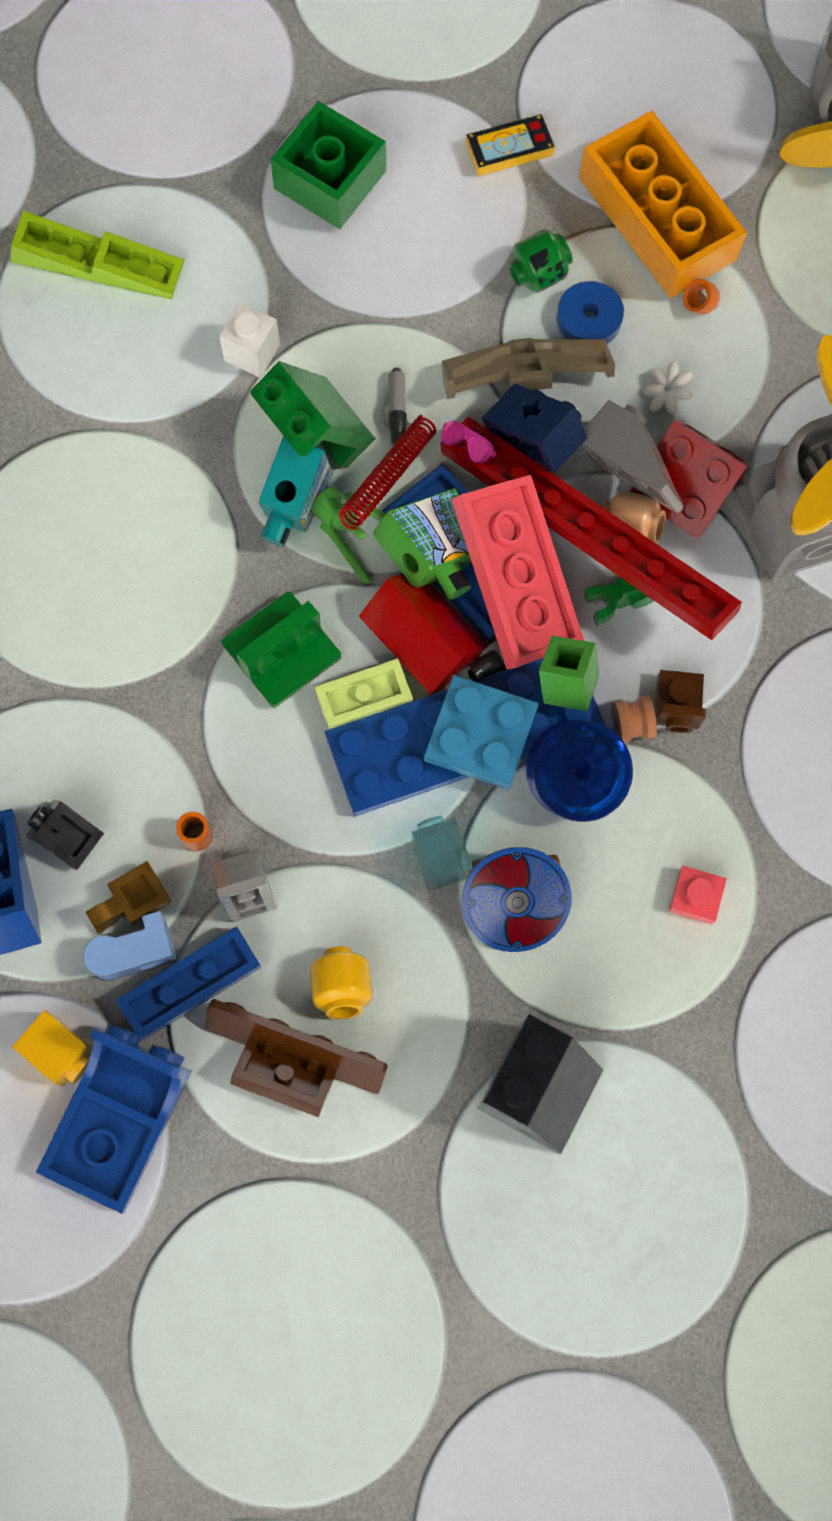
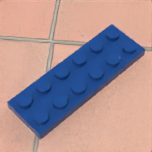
(385, 752)

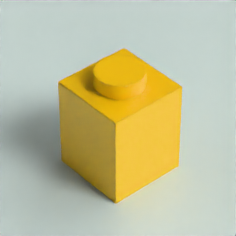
(54, 1049)

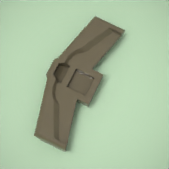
(526, 363)

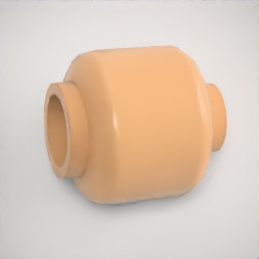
(639, 512)

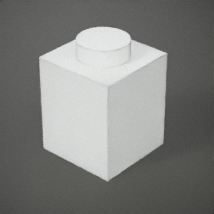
(250, 340)

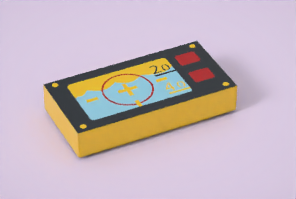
(510, 145)

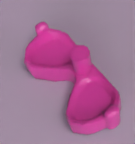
(479, 448)

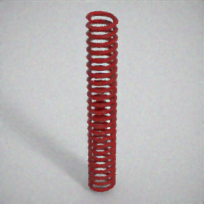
(405, 452)

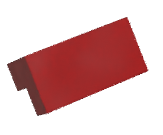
(422, 632)

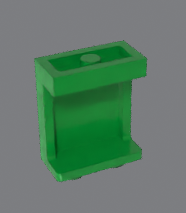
(311, 413)

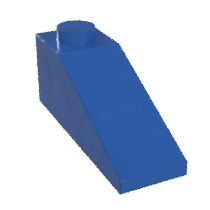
(17, 902)

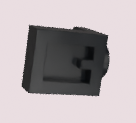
(63, 832)

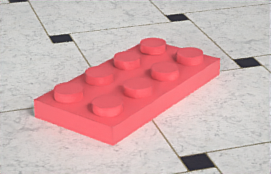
(516, 569)

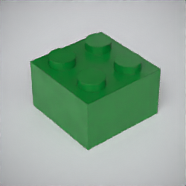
(329, 164)

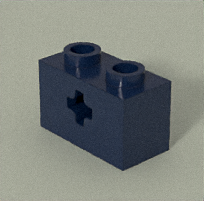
(537, 425)

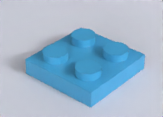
(481, 732)

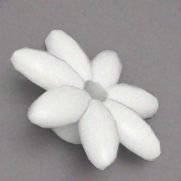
(668, 388)

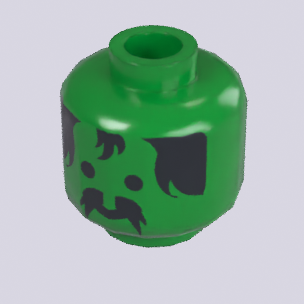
(540, 260)

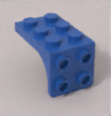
(115, 1118)

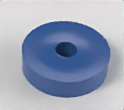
(594, 298)

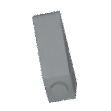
(627, 450)
(243, 884)

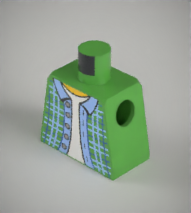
(427, 543)

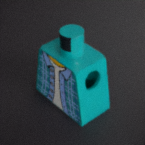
(294, 479)

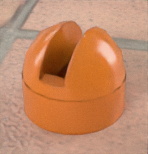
(696, 301)

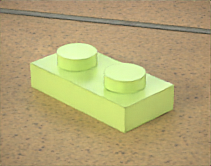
(363, 694)

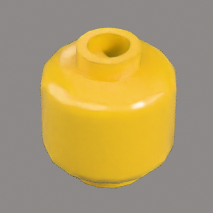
(341, 983)

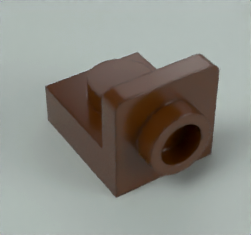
(679, 701)

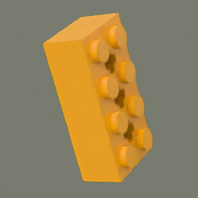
(661, 203)

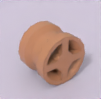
(634, 719)

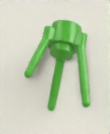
(327, 508)

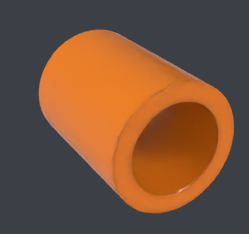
(191, 819)

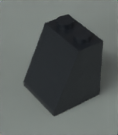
(542, 1084)

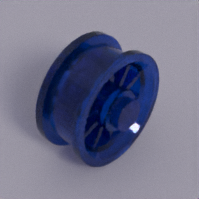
(579, 770)

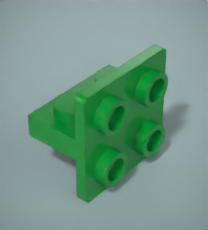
(282, 648)

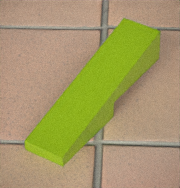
(103, 260)

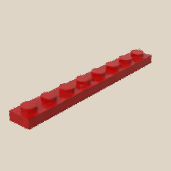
(606, 537)

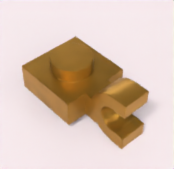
(134, 896)

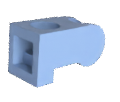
(131, 953)

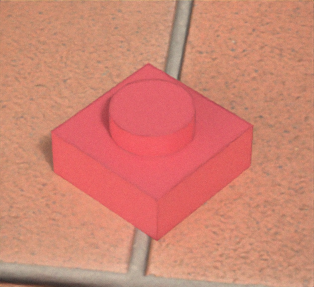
(697, 894)

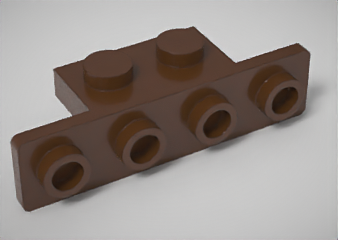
(290, 1063)

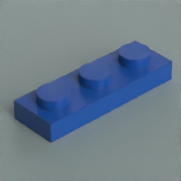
(188, 983)

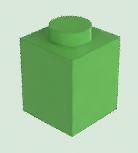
(569, 673)

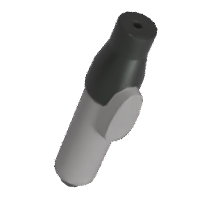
(395, 408)
(490, 661)

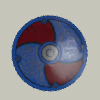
(516, 899)

